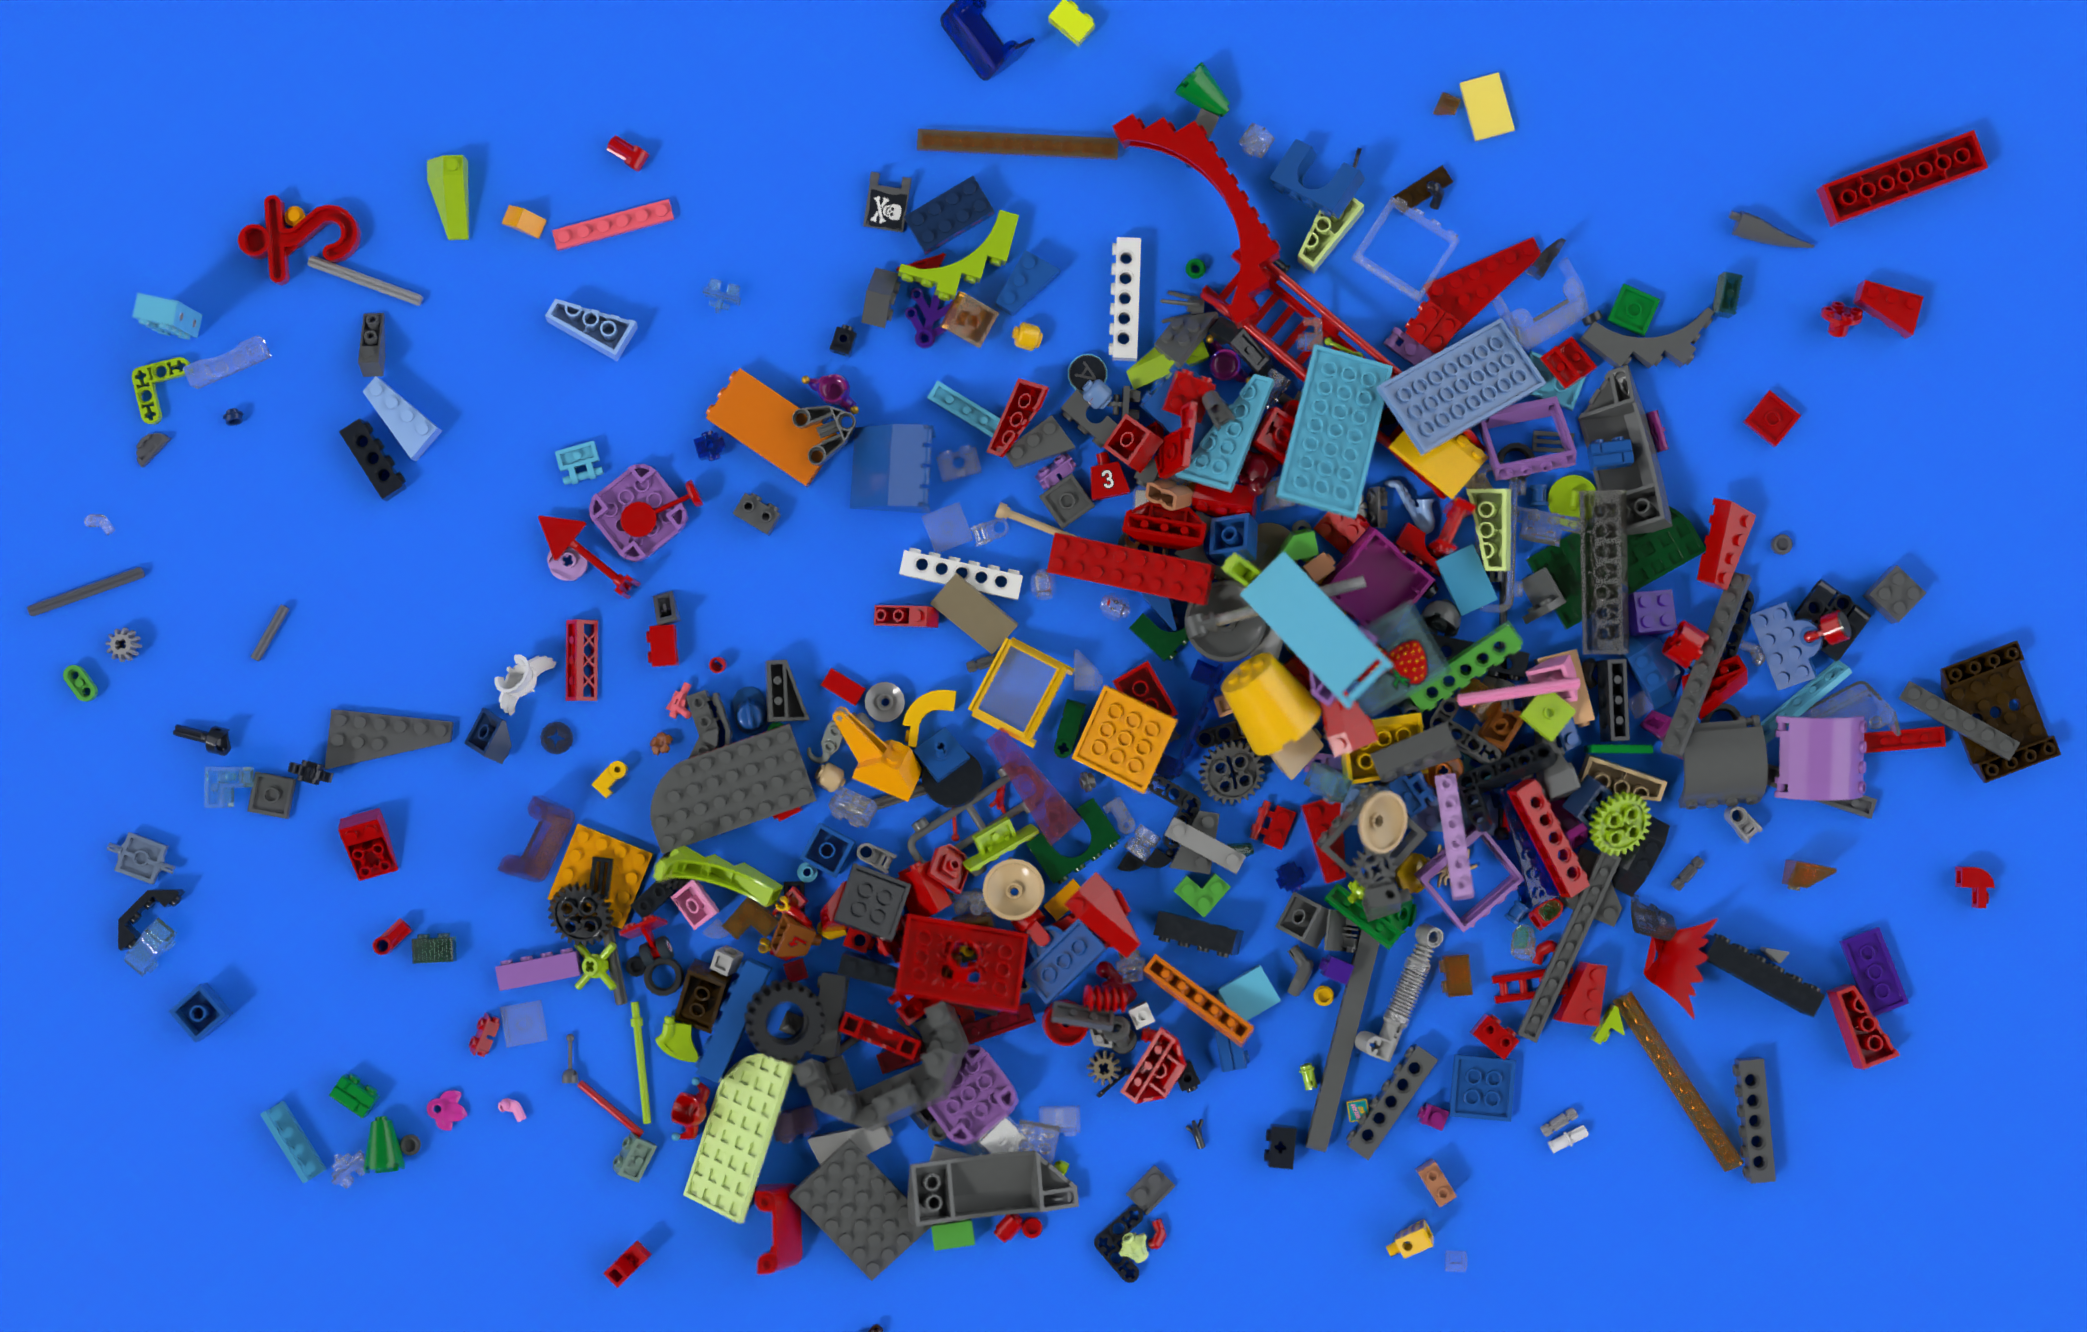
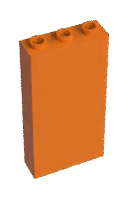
(765, 425)

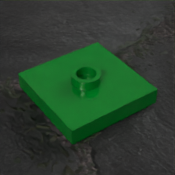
(1633, 310)

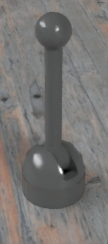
(570, 1075)

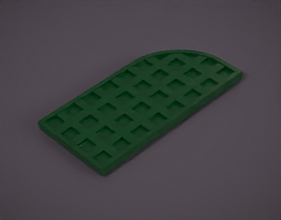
(1647, 557)

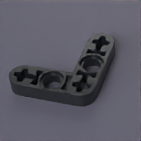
(1180, 802)
(1113, 1238)

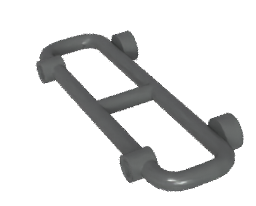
(923, 827)

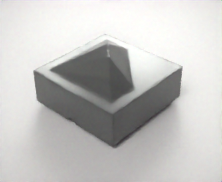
(791, 1023)

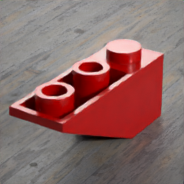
(906, 616)

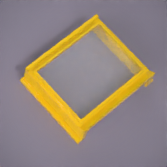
(1018, 690)

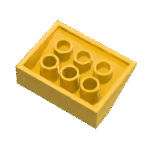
(1447, 465)
(1390, 730)

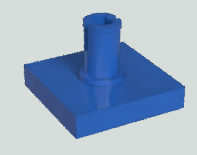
(941, 754)

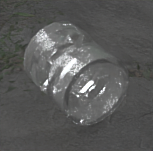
(1142, 842)

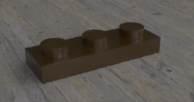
(1417, 192)

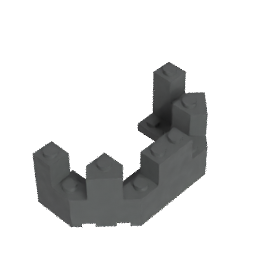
(835, 1093)

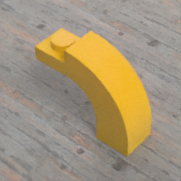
(922, 706)

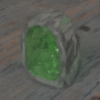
(1523, 943)

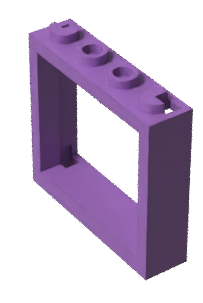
(1526, 412)
(1484, 906)

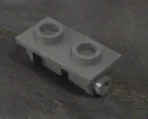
(1376, 498)

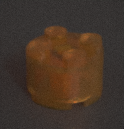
(1483, 710)

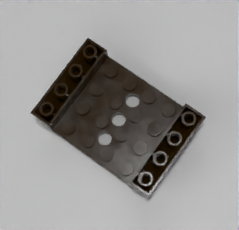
(1994, 681)

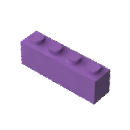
(538, 970)

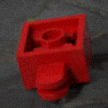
(1275, 431)

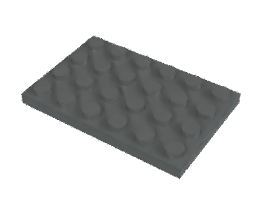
(858, 1209)

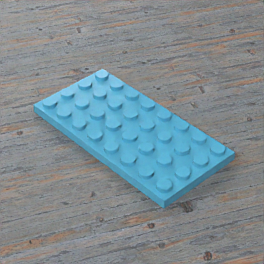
(1334, 432)

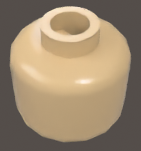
(829, 777)

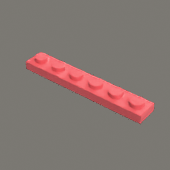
(613, 225)

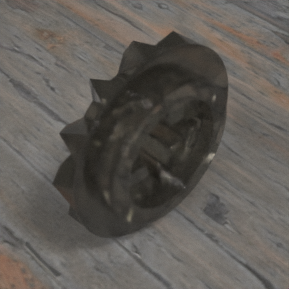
(563, 731)

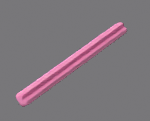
(1518, 691)

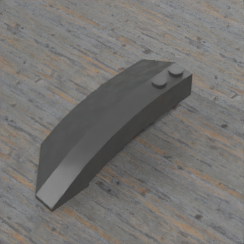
(1618, 412)
(986, 1187)

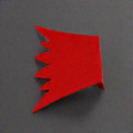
(1677, 962)

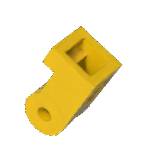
(614, 772)

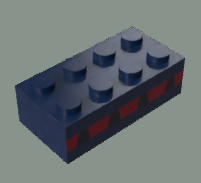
(949, 215)

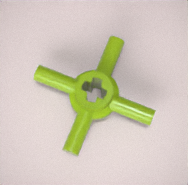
(595, 966)

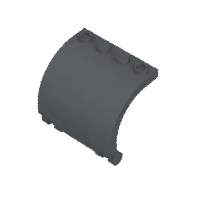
(1725, 764)

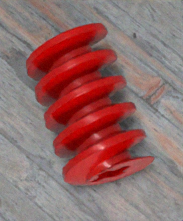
(1105, 997)

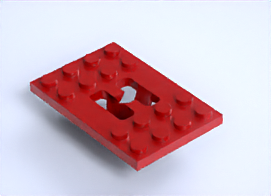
(998, 969)

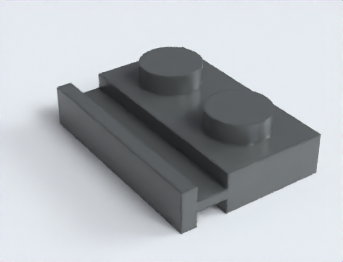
(1150, 1189)

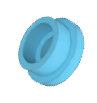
(800, 872)

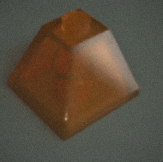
(1804, 874)

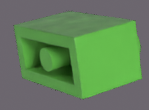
(953, 1234)

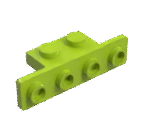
(996, 841)

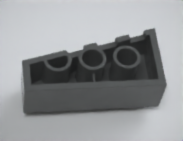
(1416, 753)

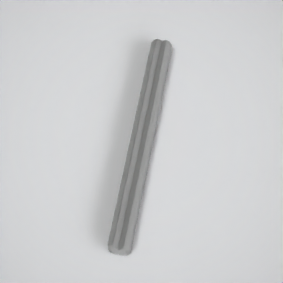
(365, 280)

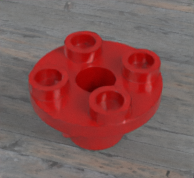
(1841, 318)

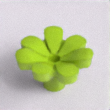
(1356, 890)

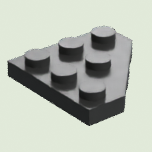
(1610, 906)

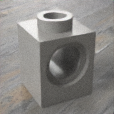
(726, 960)

